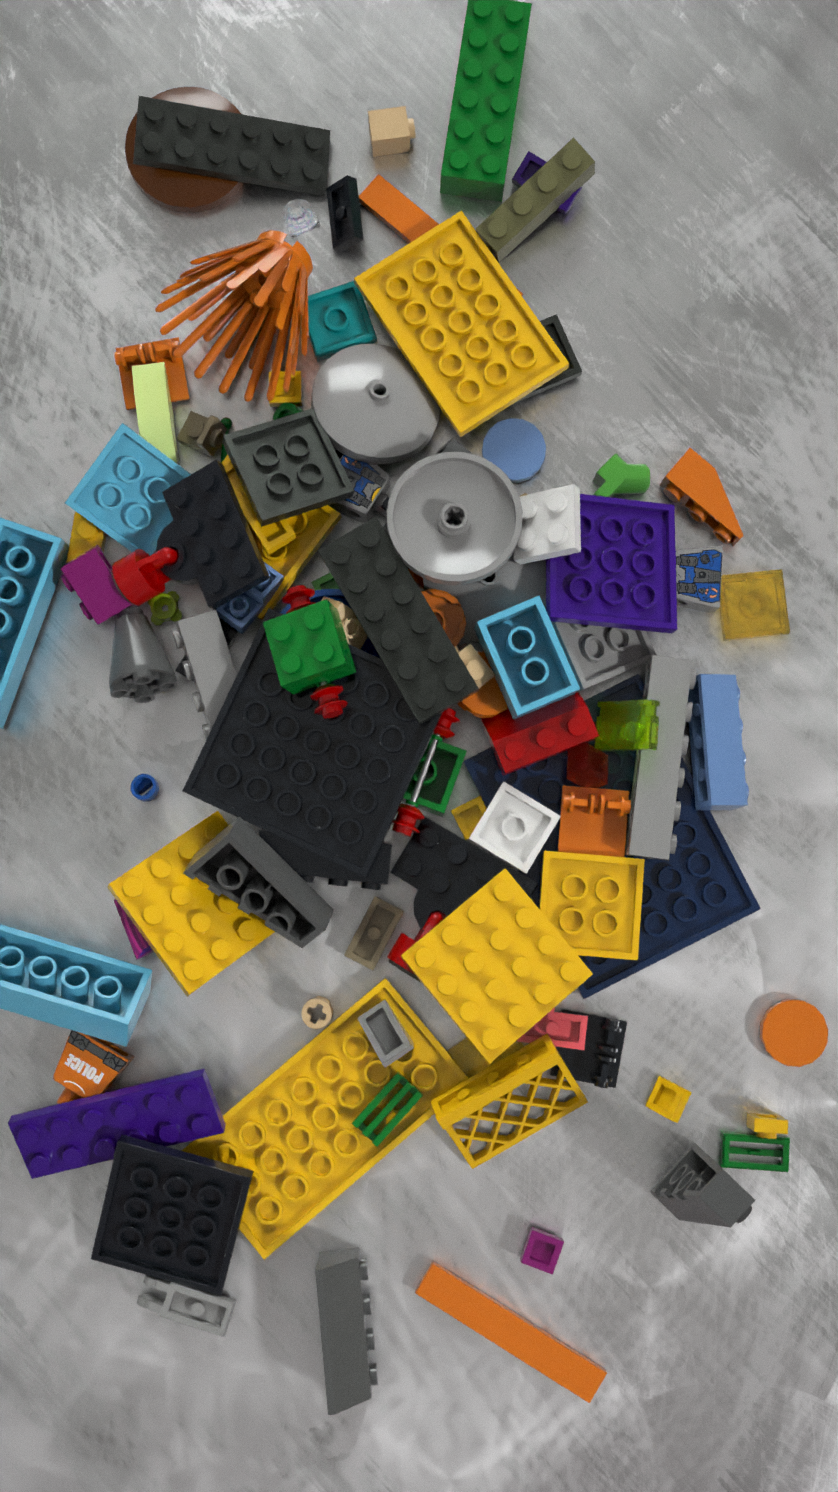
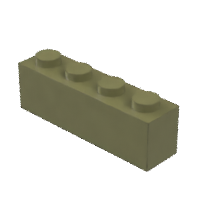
(536, 199)

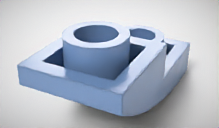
(246, 607)

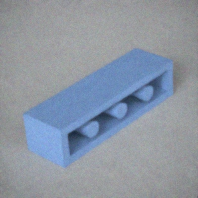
(717, 743)

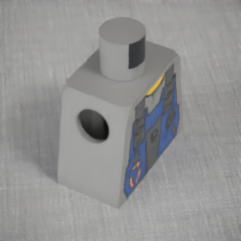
(369, 487)
(699, 578)

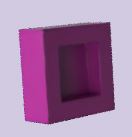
(541, 1250)

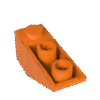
(700, 490)

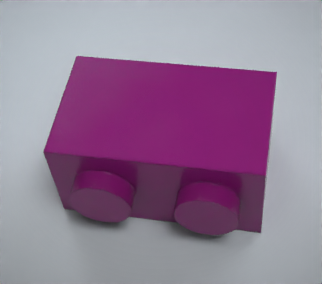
(93, 582)

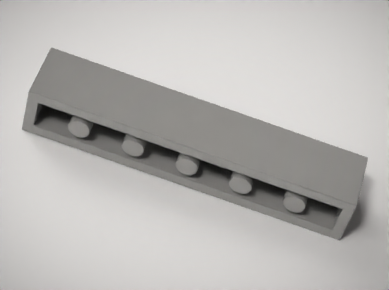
(659, 771)

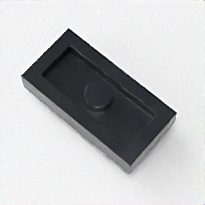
(344, 213)

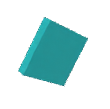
(338, 320)

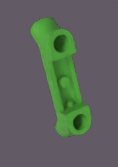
(621, 478)

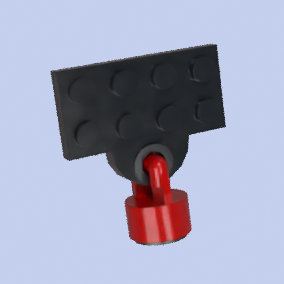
(202, 544)
(446, 875)

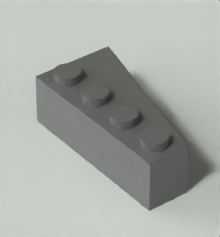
(261, 883)
(702, 1191)

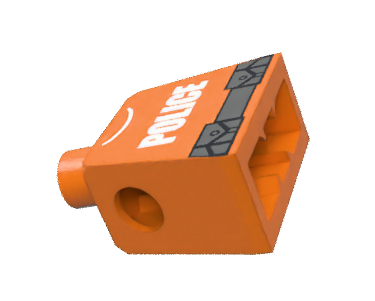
(89, 1066)

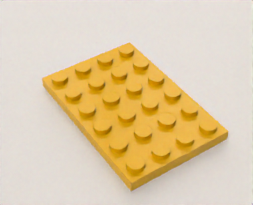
(461, 323)

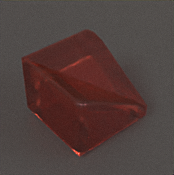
(587, 766)

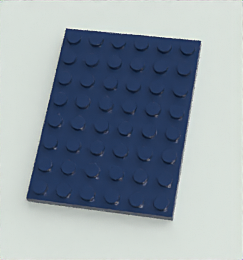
(681, 896)

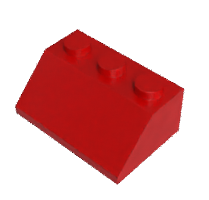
(539, 733)

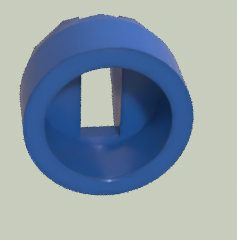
(141, 784)

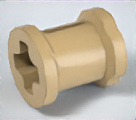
(307, 1014)

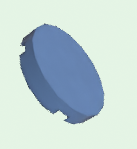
(515, 448)

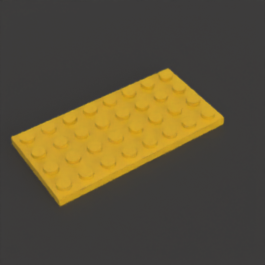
(300, 1119)

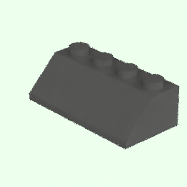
(344, 1328)

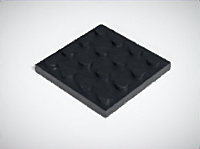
(171, 1214)

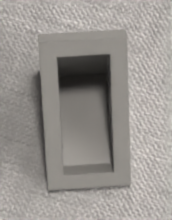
(386, 1033)

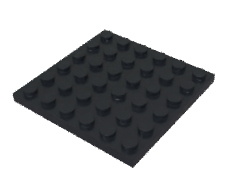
(311, 776)

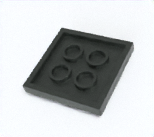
(287, 467)

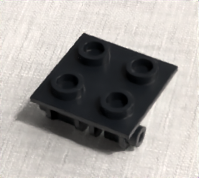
(602, 1052)

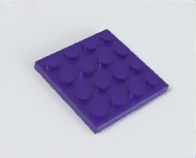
(623, 568)

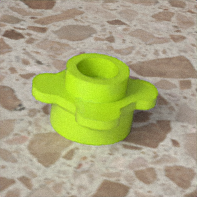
(172, 614)

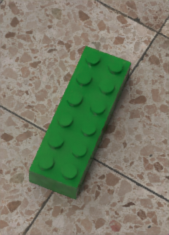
(485, 99)

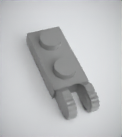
(189, 1306)

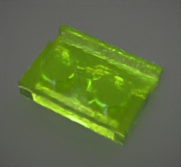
(627, 725)

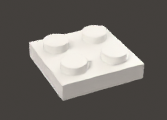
(549, 525)
(514, 827)

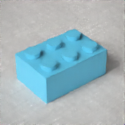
(526, 657)

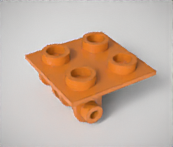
(152, 353)
(593, 821)

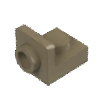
(202, 433)

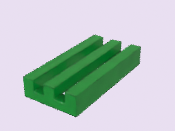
(368, 1130)
(725, 1149)

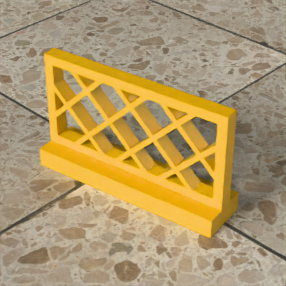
(497, 1084)

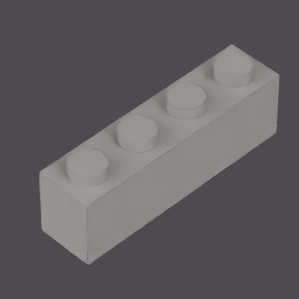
(206, 663)

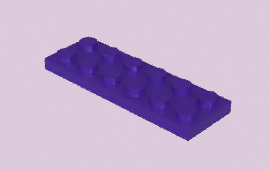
(89, 1127)

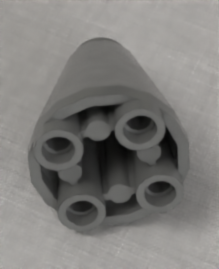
(138, 660)

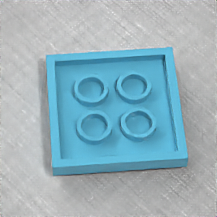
(126, 489)

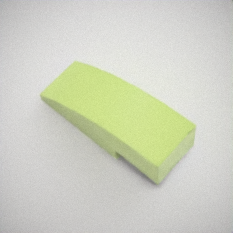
(155, 407)

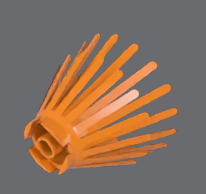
(266, 281)

